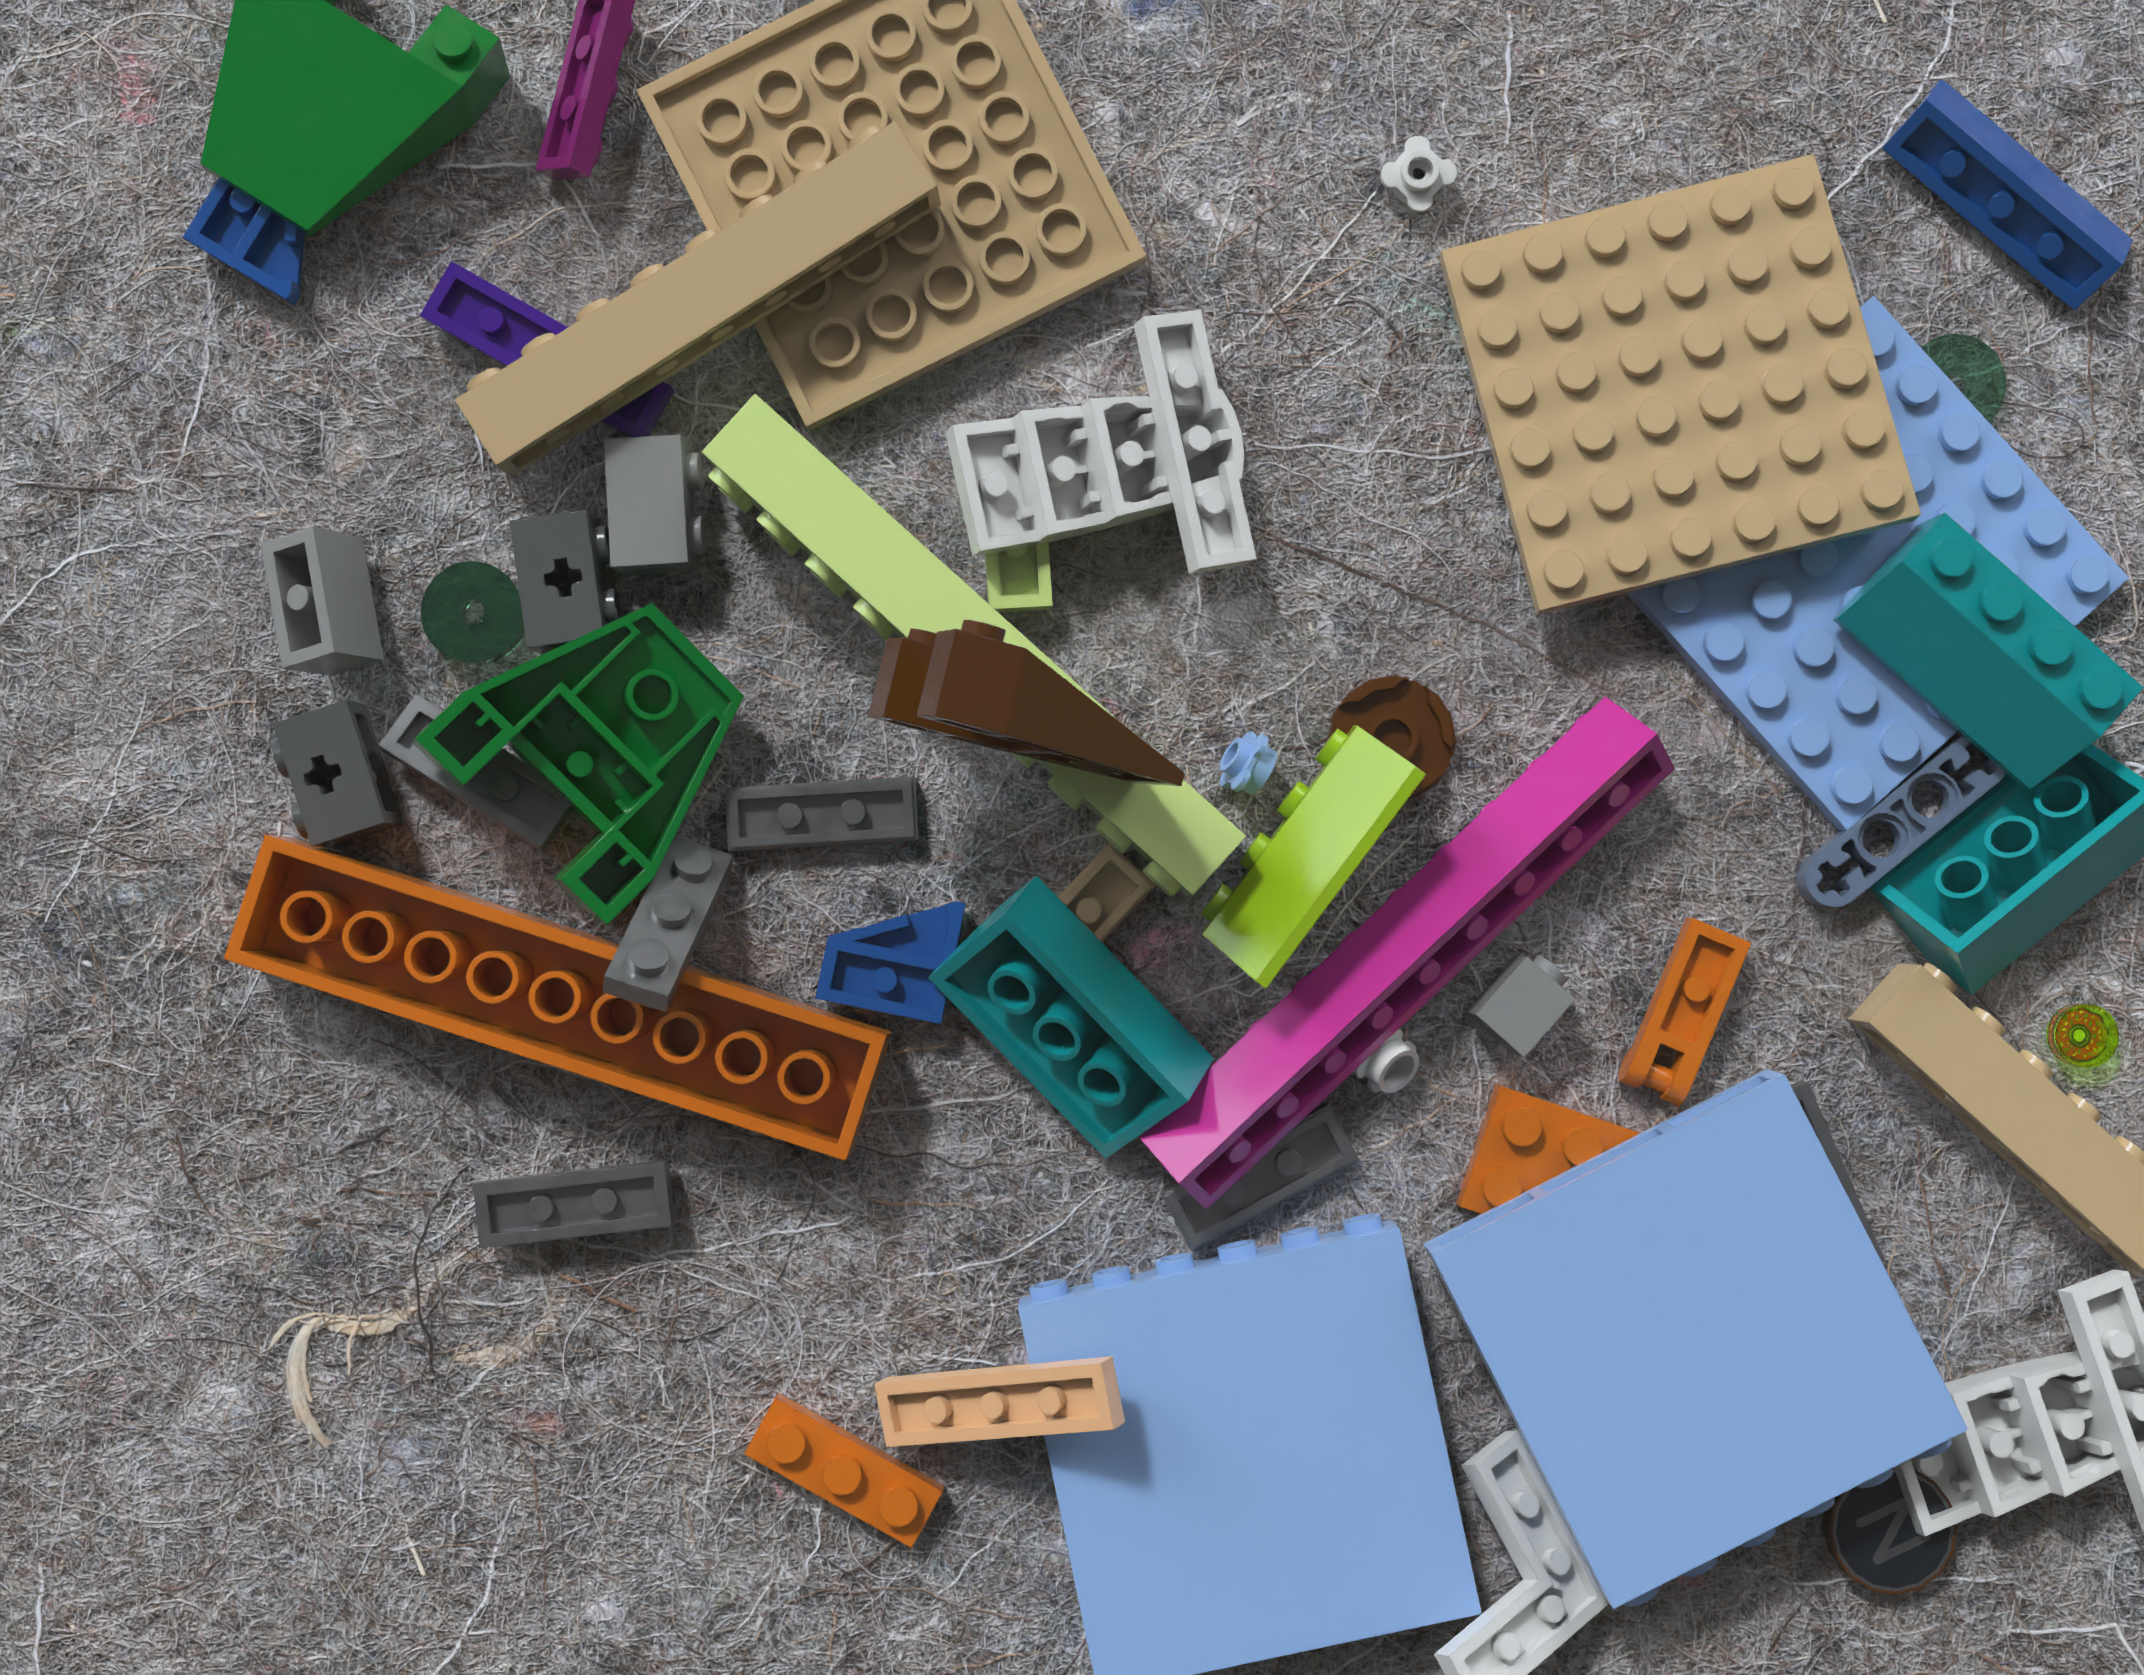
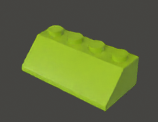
(1310, 853)

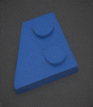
(249, 240)
(890, 963)

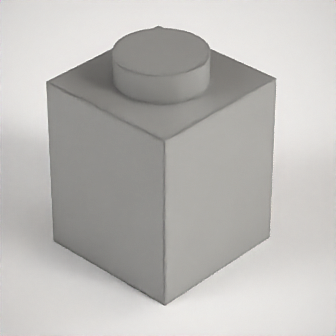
(1522, 1003)

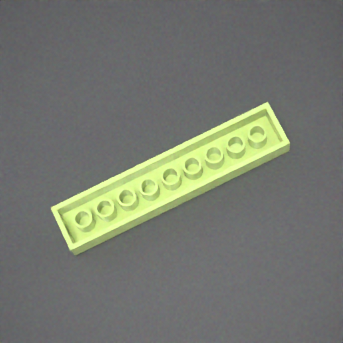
(905, 586)

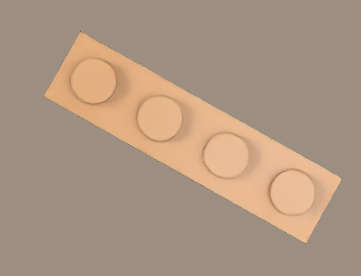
(1000, 1402)

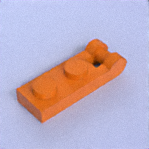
(1685, 1009)

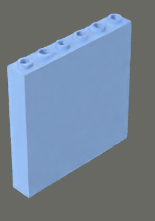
(1696, 1338)
(1270, 1459)

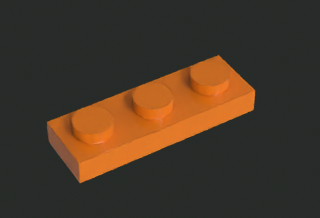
(844, 1470)

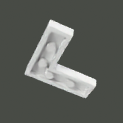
(1556, 1586)

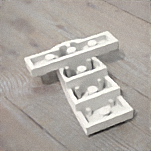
(1115, 459)
(2048, 1418)

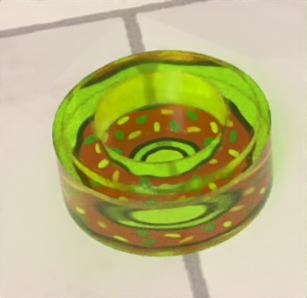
(2082, 1035)

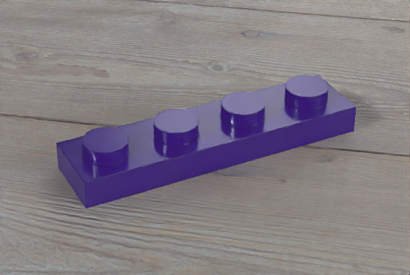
(503, 325)

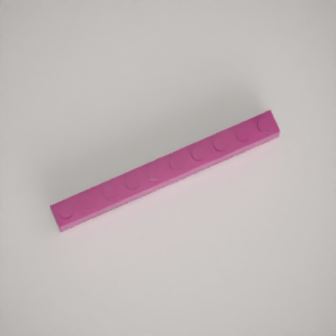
(1409, 949)

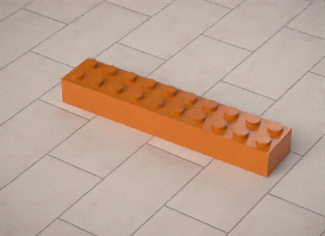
(542, 997)

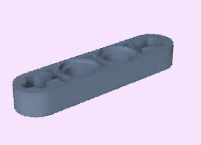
(1905, 822)

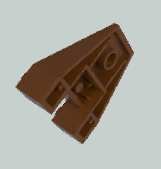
(1007, 700)

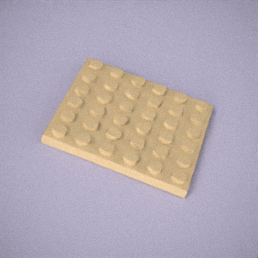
(1017, 182)
(1677, 385)

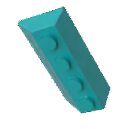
(1987, 652)
(2016, 866)
(1072, 1019)

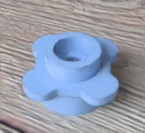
(1247, 763)

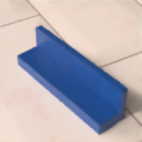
(2009, 195)

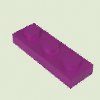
(585, 88)

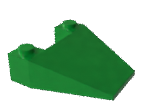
(330, 112)
(615, 729)

